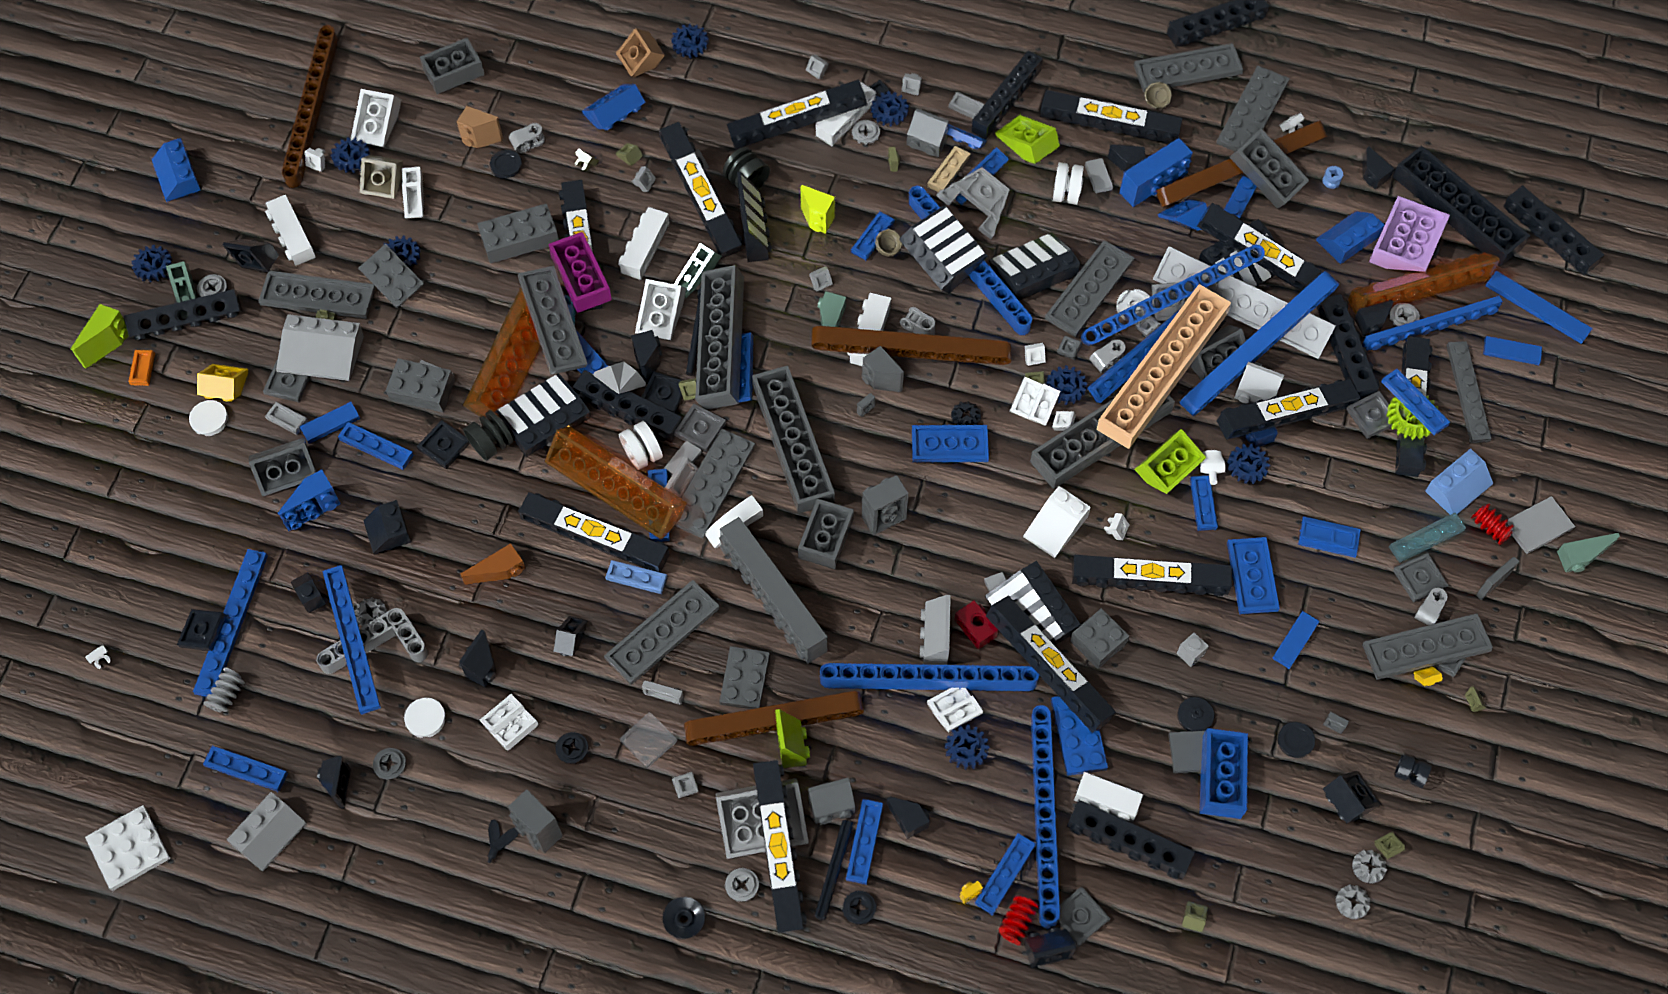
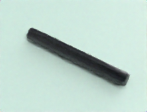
(833, 870)

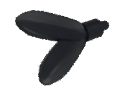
(499, 842)

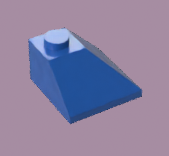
(1185, 213)

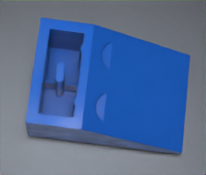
(309, 501)

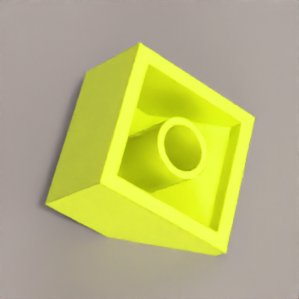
(817, 208)

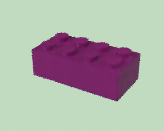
(580, 272)

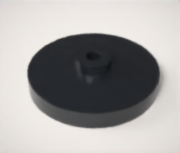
(505, 164)
(1195, 714)
(1296, 739)

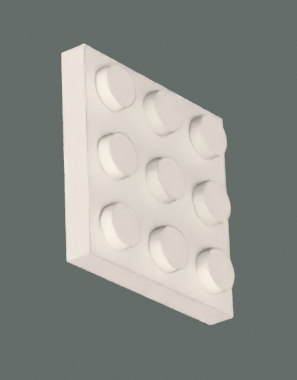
(127, 848)

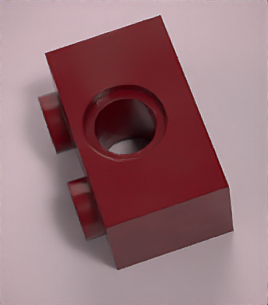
(977, 634)

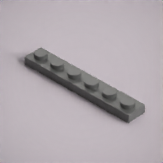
(1468, 392)

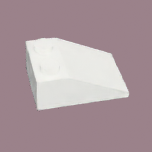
(375, 117)
(660, 308)
(1057, 522)

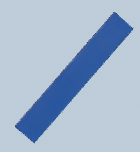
(1538, 307)

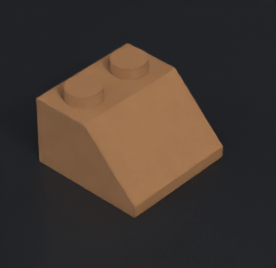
(640, 53)
(478, 128)

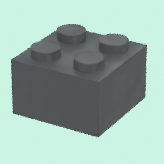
(1099, 638)

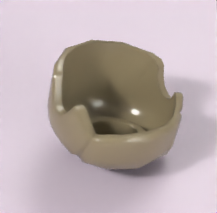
(1158, 95)
(888, 242)

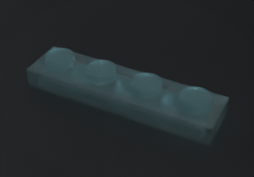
(1427, 537)

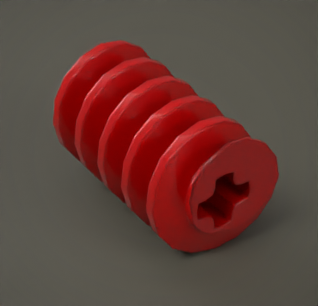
(1493, 524)
(1016, 919)

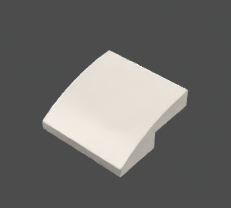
(1034, 401)
(954, 707)
(509, 722)

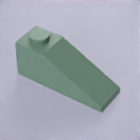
(702, 260)
(182, 284)
(831, 309)
(1581, 553)

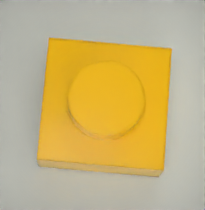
(1428, 676)
(970, 891)

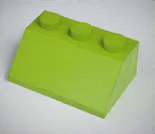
(1170, 462)

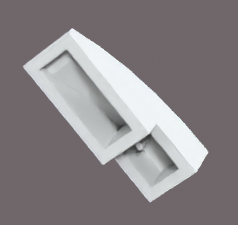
(413, 192)
(747, 510)

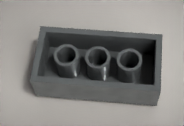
(1269, 168)
(518, 233)

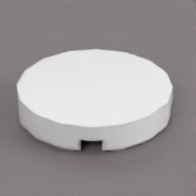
(1130, 298)
(208, 418)
(424, 717)

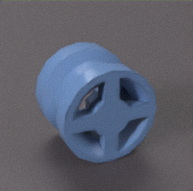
(1332, 182)

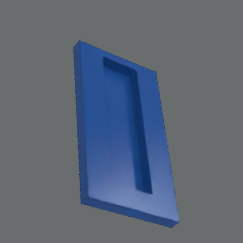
(1329, 537)

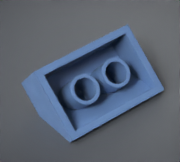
(1460, 483)

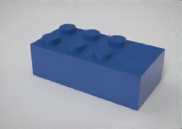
(1156, 172)
(1224, 773)

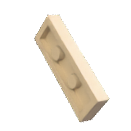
(949, 169)

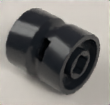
(1412, 770)

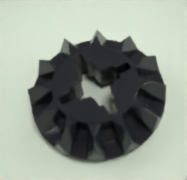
(957, 413)
(566, 741)
(852, 901)

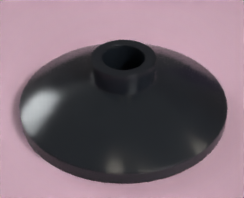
(681, 908)

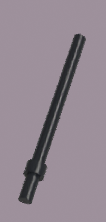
(694, 341)

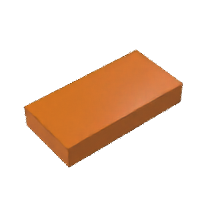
(141, 367)

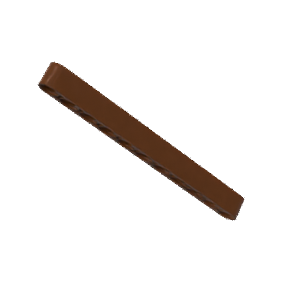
(310, 106)
(1228, 169)
(911, 345)

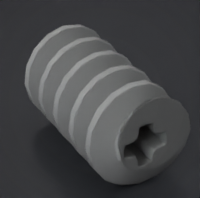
(223, 691)

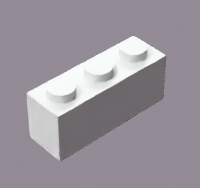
(1109, 797)

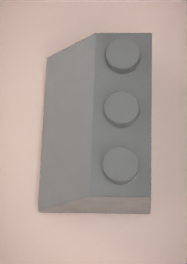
(935, 631)
(266, 831)

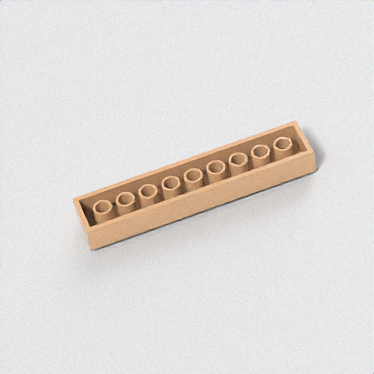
(1163, 366)

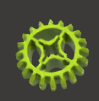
(1409, 425)

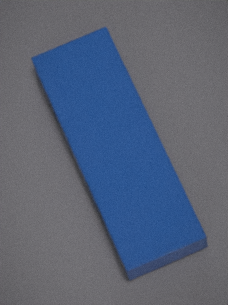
(866, 243)
(1512, 350)
(329, 422)
(1203, 503)
(1295, 640)

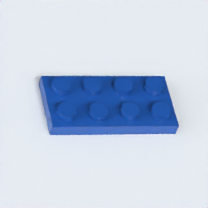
(950, 443)
(1253, 575)
(1079, 746)

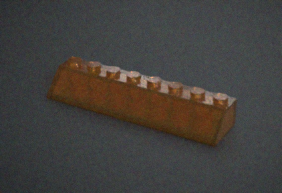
(1425, 284)
(506, 361)
(614, 482)

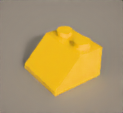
(221, 382)

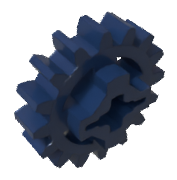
(689, 40)
(889, 108)
(349, 154)
(402, 248)
(151, 263)
(1065, 383)
(1246, 466)
(972, 743)

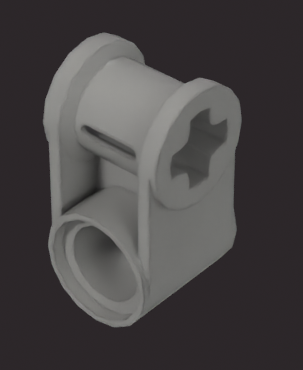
(525, 138)
(917, 321)
(1108, 356)
(1430, 609)

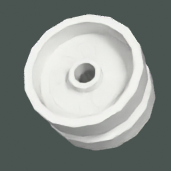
(1068, 183)
(640, 445)

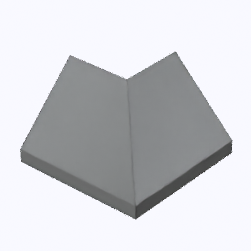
(620, 377)

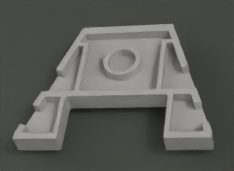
(982, 191)

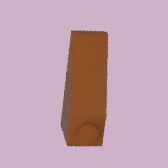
(498, 566)

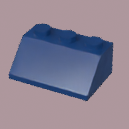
(614, 106)
(175, 170)
(1351, 235)

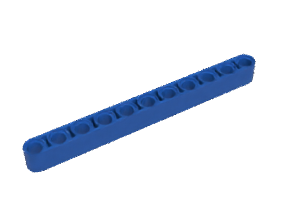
(988, 276)
(1179, 289)
(1259, 343)
(919, 681)
(1045, 824)

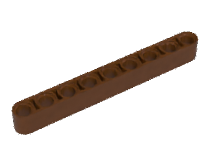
(764, 719)

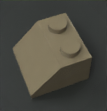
(380, 176)

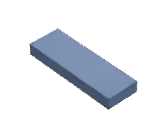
(636, 577)

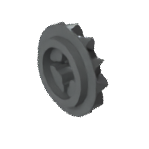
(383, 758)

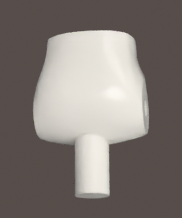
(1212, 465)

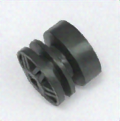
(748, 164)
(486, 436)

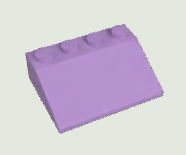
(1409, 236)

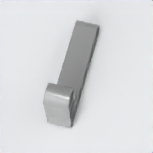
(375, 639)

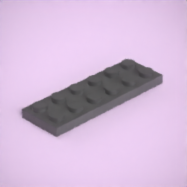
(1189, 66)
(1253, 107)
(1089, 288)
(317, 293)
(552, 320)
(714, 482)
(661, 632)
(1427, 646)

